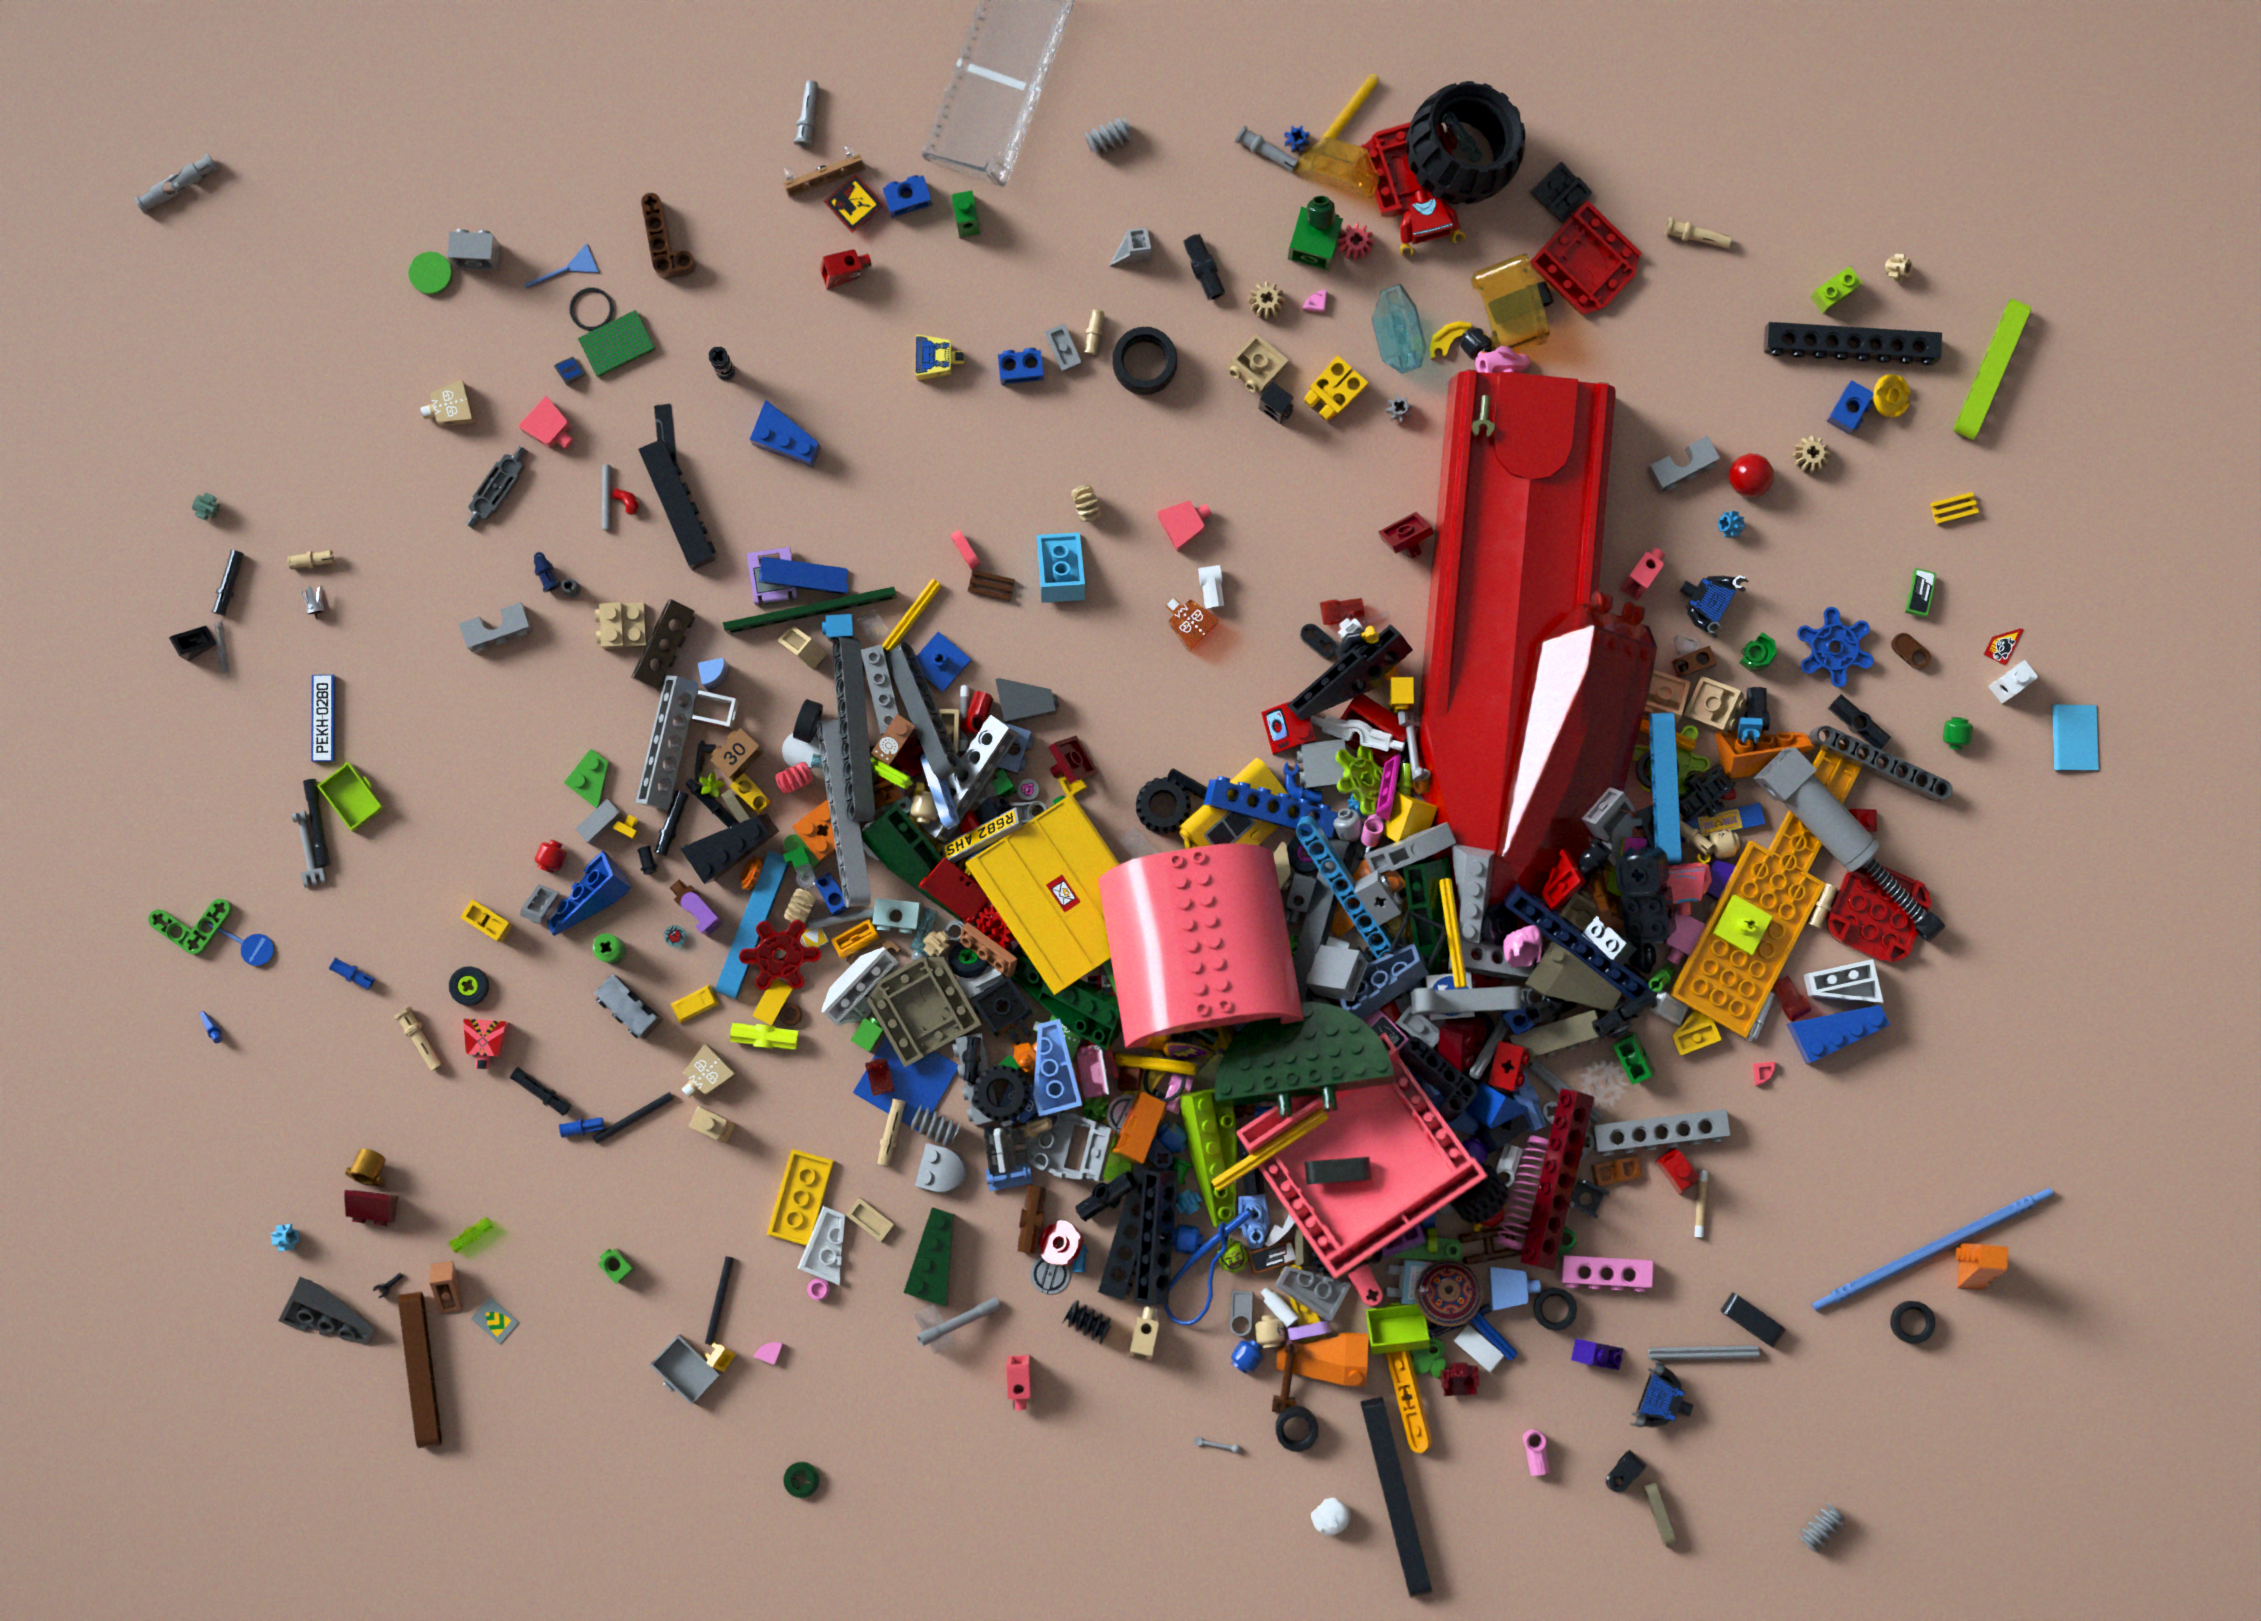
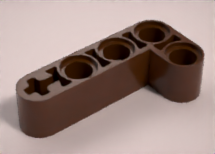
(661, 235)

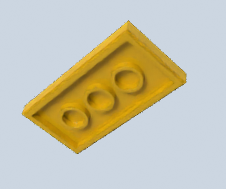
(800, 1197)

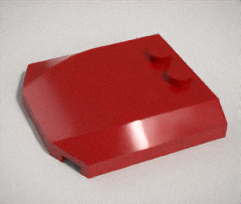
(1390, 160)
(1587, 260)

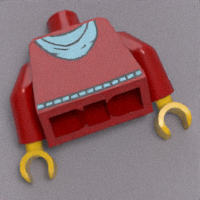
(1428, 221)

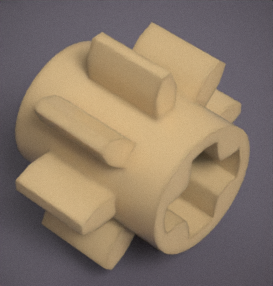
(1898, 267)
(936, 943)

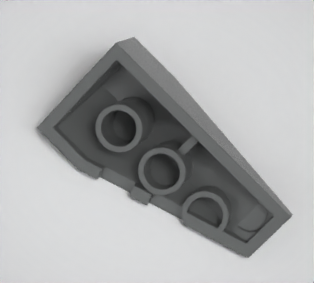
(319, 1310)

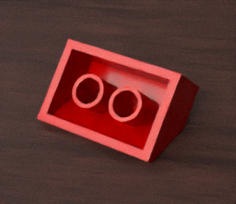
(1380, 719)

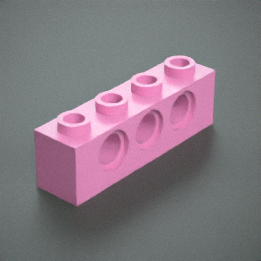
(1571, 1264)

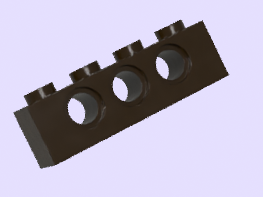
(685, 619)

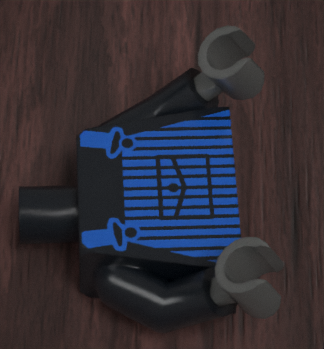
(1710, 600)
(1661, 1399)

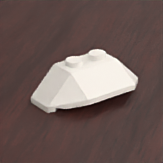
(849, 994)

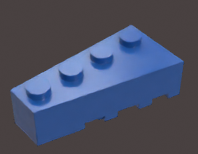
(1832, 1032)

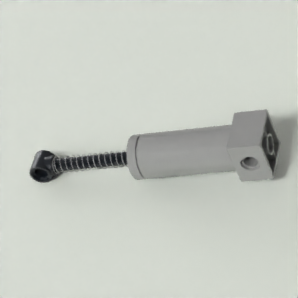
(1792, 781)

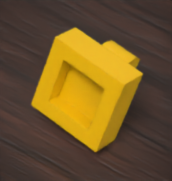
(628, 827)
(720, 1357)

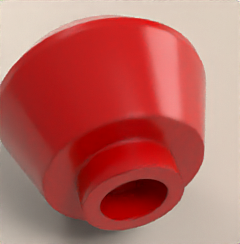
(969, 822)

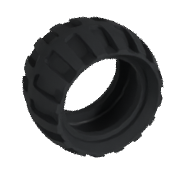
(1484, 110)

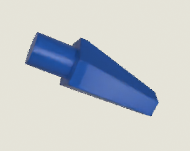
(211, 1027)

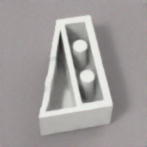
(1847, 982)

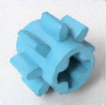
(285, 1237)

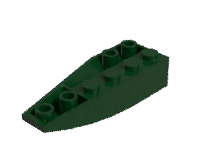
(1425, 899)

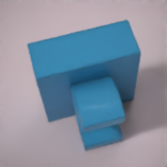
(1749, 729)

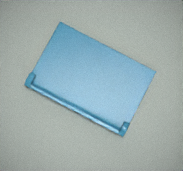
(2075, 737)

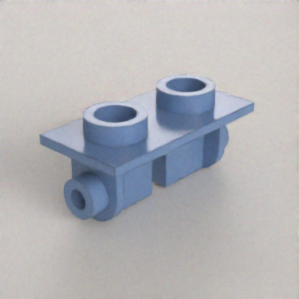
(1010, 1179)

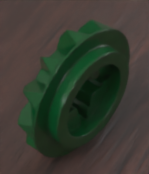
(791, 1483)

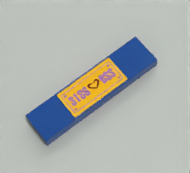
(1732, 819)

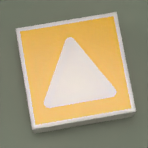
(815, 937)

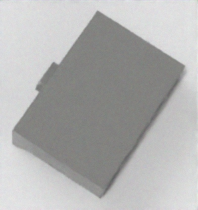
(685, 1369)

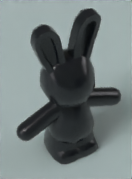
(1590, 861)

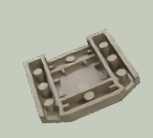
(922, 1008)

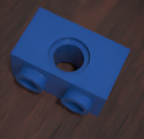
(898, 205)
(1842, 417)

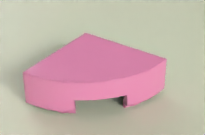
(1316, 302)
(769, 1352)

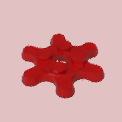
(785, 967)

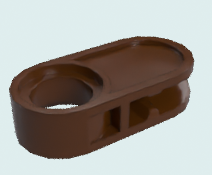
(1906, 647)

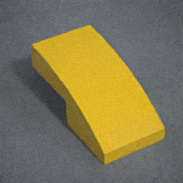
(772, 1002)

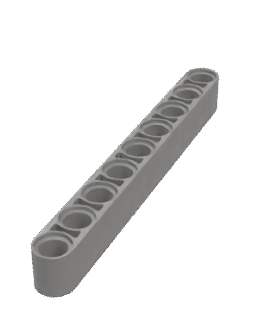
(846, 833)

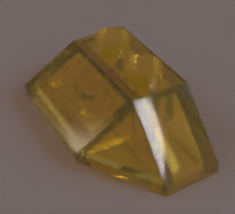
(1339, 166)

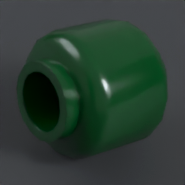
(1320, 212)

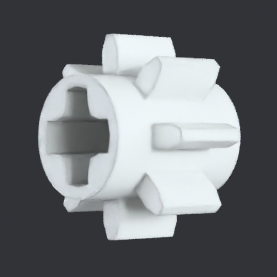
(1349, 627)

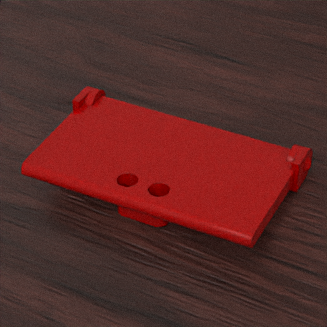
(949, 887)

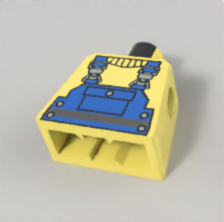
(935, 357)

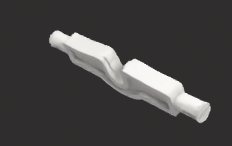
(1368, 736)

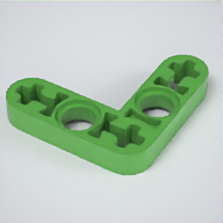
(190, 934)

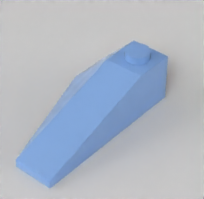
(1054, 1076)

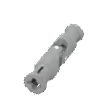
(187, 176)

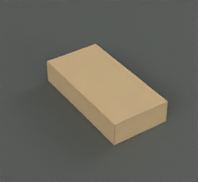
(870, 1219)

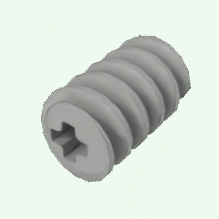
(1108, 136)
(934, 1126)
(1822, 1528)

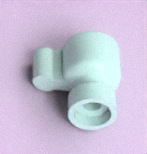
(904, 804)

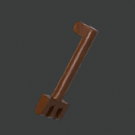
(1291, 1349)

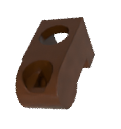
(1694, 662)

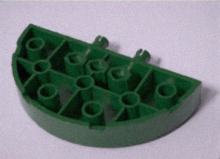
(1301, 1059)

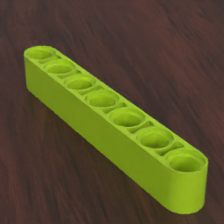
(1992, 369)

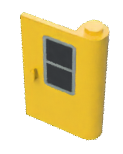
(1216, 826)

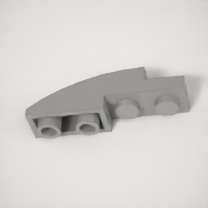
(1411, 849)

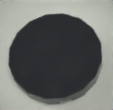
(1498, 923)

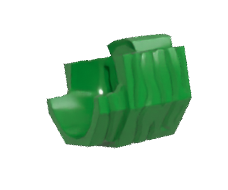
(1759, 653)

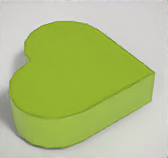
(1432, 1240)

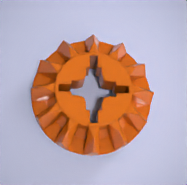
(751, 873)

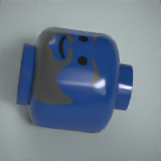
(1172, 1136)

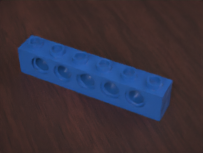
(1217, 798)

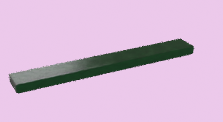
(810, 610)

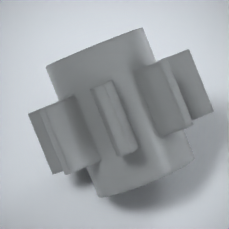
(1396, 403)

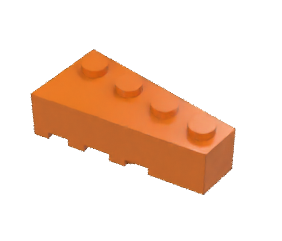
(1980, 1264)

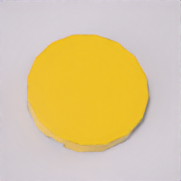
(1891, 395)

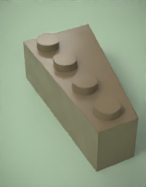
(1559, 1034)

